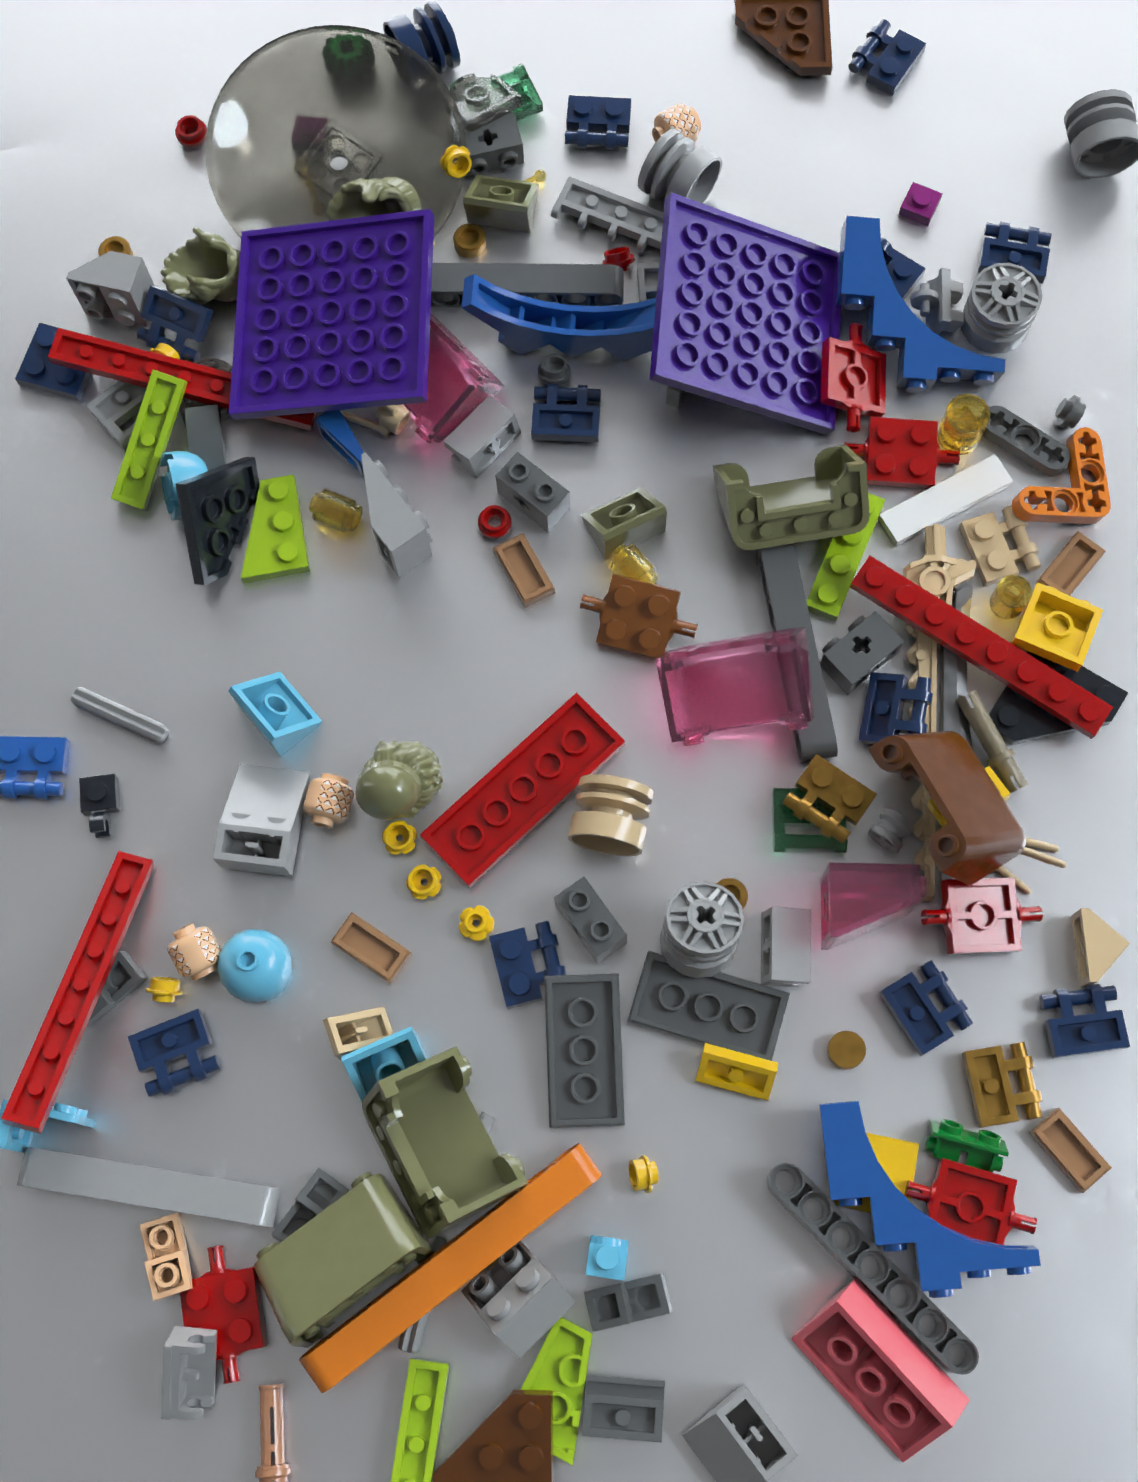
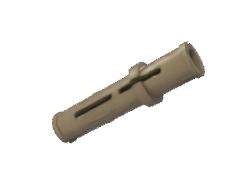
(992, 742)

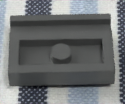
(623, 1408)

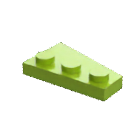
(276, 533)
(563, 1369)

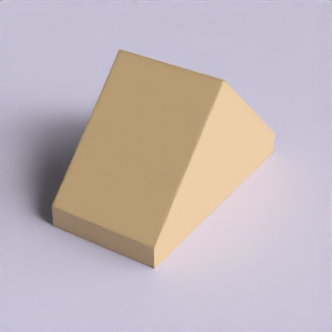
(1095, 946)
(357, 1030)

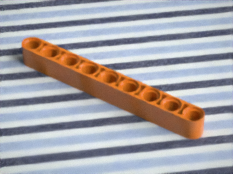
(449, 1268)

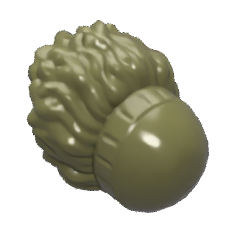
(372, 198)
(203, 269)
(398, 780)

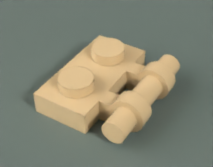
(989, 548)

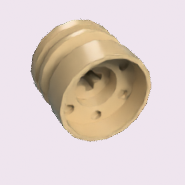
(611, 814)

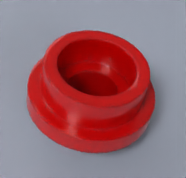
(187, 125)
(620, 257)
(494, 513)

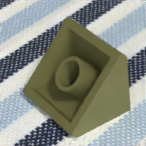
(501, 203)
(626, 521)

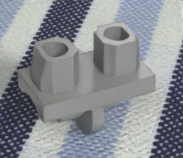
(935, 302)

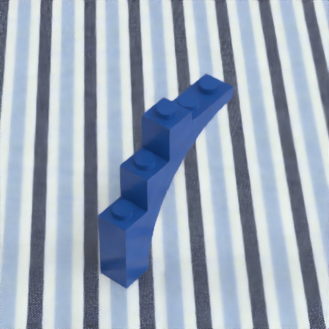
(891, 323)
(572, 329)
(895, 1221)

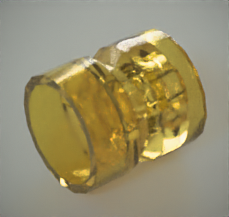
(963, 423)

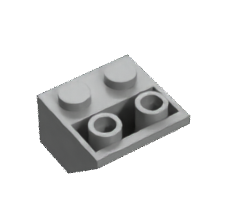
(112, 287)
(518, 1298)
(740, 1441)

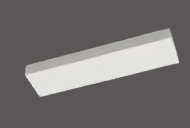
(945, 499)

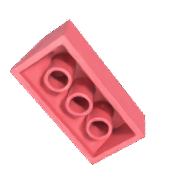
(881, 1370)

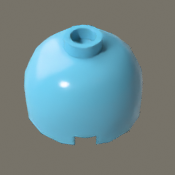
(180, 466)
(255, 966)

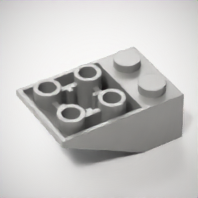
(396, 528)
(262, 820)

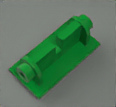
(981, 1146)

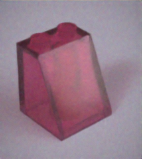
(865, 898)

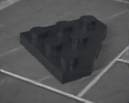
(214, 515)
(1022, 720)

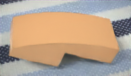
(167, 1256)

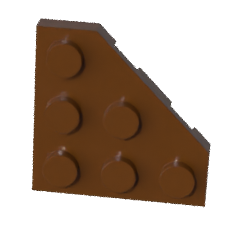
(791, 31)
(508, 1444)

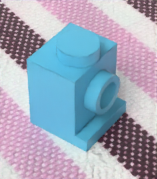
(607, 1257)

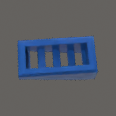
(338, 435)

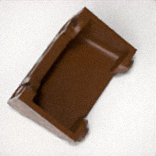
(980, 825)

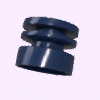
(429, 36)

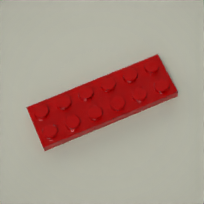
(522, 790)

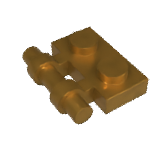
(834, 790)
(991, 1085)

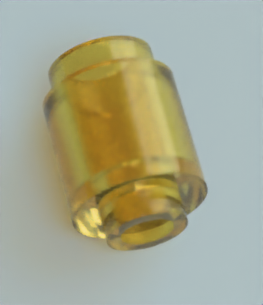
(335, 510)
(632, 563)
(1010, 596)

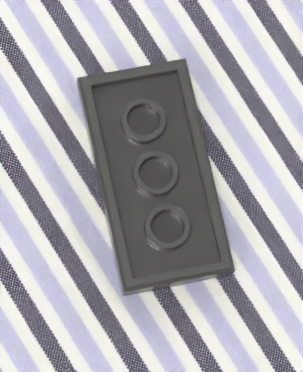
(708, 1009)
(584, 1050)

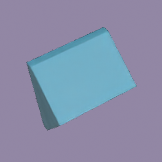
(276, 710)
(383, 1059)

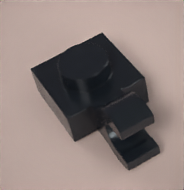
(98, 798)

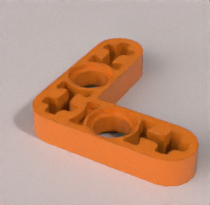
(1080, 491)

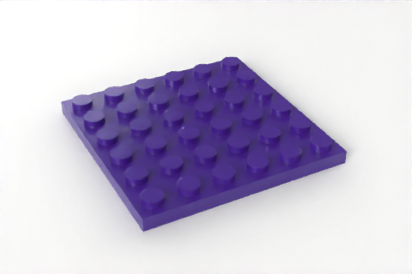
(744, 314)
(333, 315)

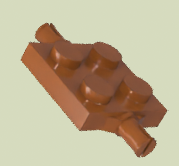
(638, 616)

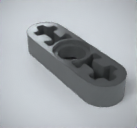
(1027, 455)

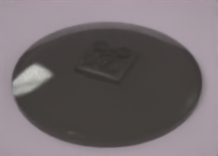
(322, 99)

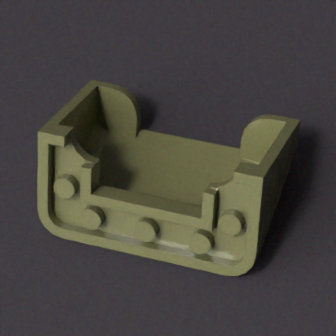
(796, 509)
(439, 1143)
(338, 1258)

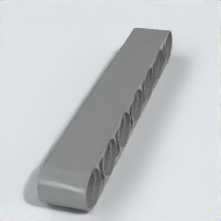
(149, 1187)

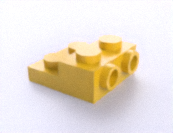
(1057, 626)

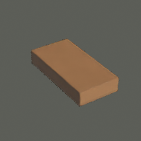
(1072, 564)
(524, 570)
(371, 948)
(1070, 1150)

